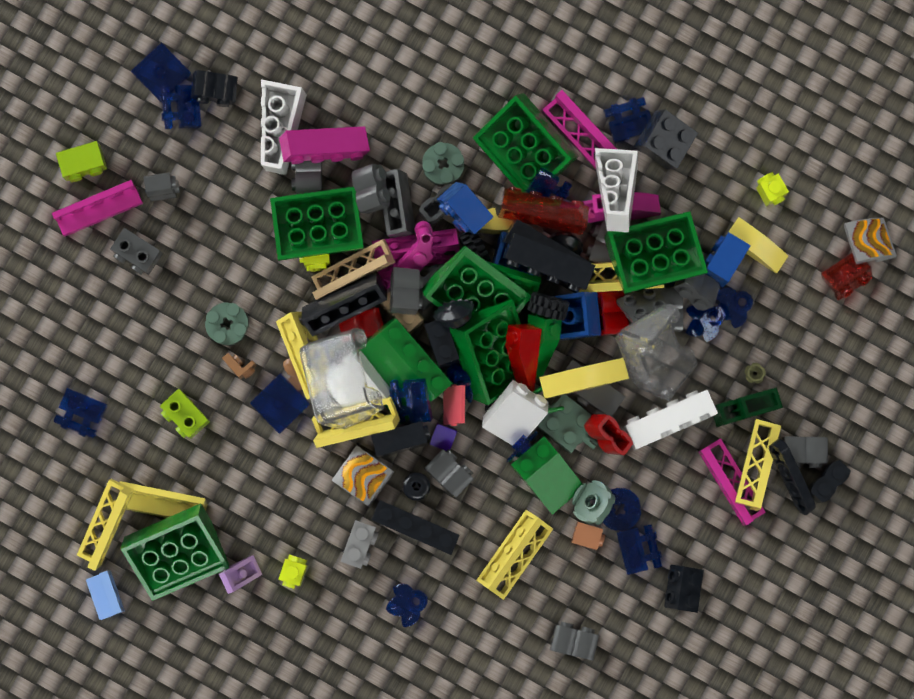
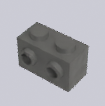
(135, 251)

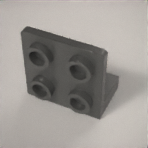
(641, 303)

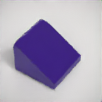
(443, 437)

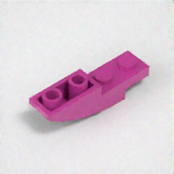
(643, 206)

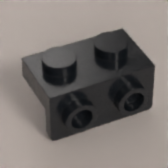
(683, 588)

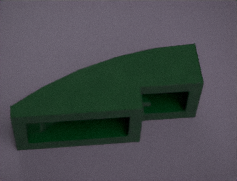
(747, 407)

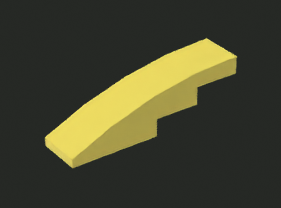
(584, 378)

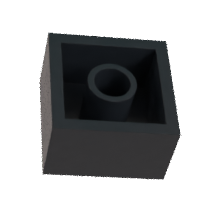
(666, 139)

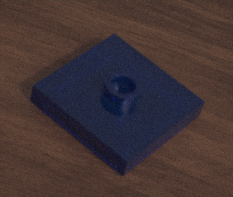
(159, 70)
(280, 403)

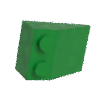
(547, 475)

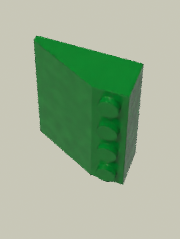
(523, 142)
(316, 223)
(656, 252)
(473, 279)
(484, 351)
(401, 358)
(175, 552)

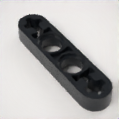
(792, 477)

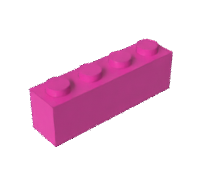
(324, 144)

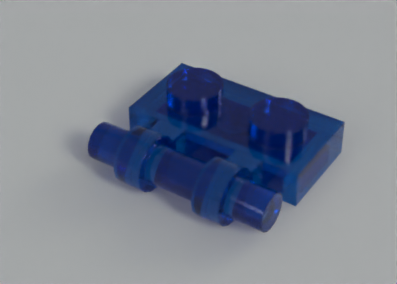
(187, 108)
(630, 126)
(546, 183)
(416, 397)
(82, 406)
(632, 549)

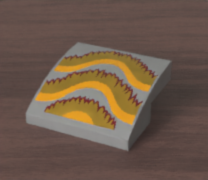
(869, 240)
(362, 476)

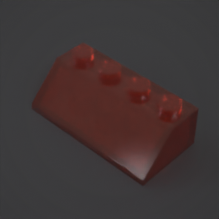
(544, 211)

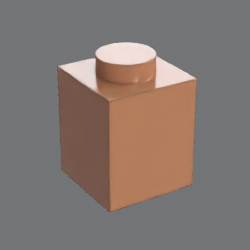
(588, 536)

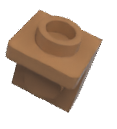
(235, 365)

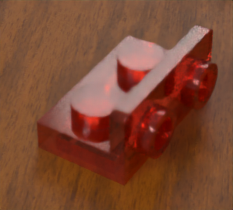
(847, 276)

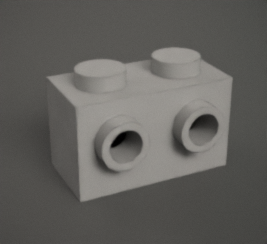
(358, 545)

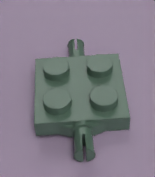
(567, 426)

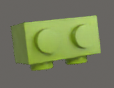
(81, 161)
(184, 414)

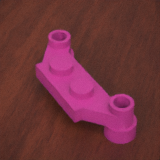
(417, 256)

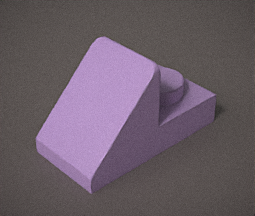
(240, 574)

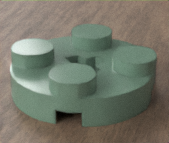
(445, 175)
(220, 334)
(603, 504)

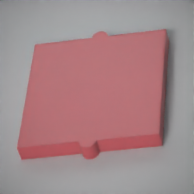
(454, 405)

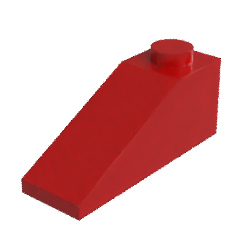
(523, 352)

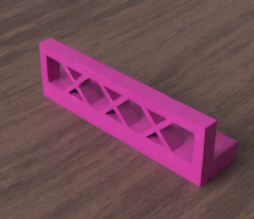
(582, 122)
(97, 208)
(442, 242)
(724, 482)

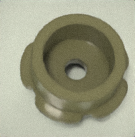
(754, 378)

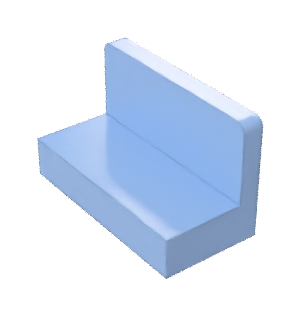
(105, 595)

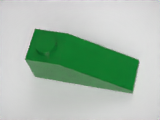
(549, 339)

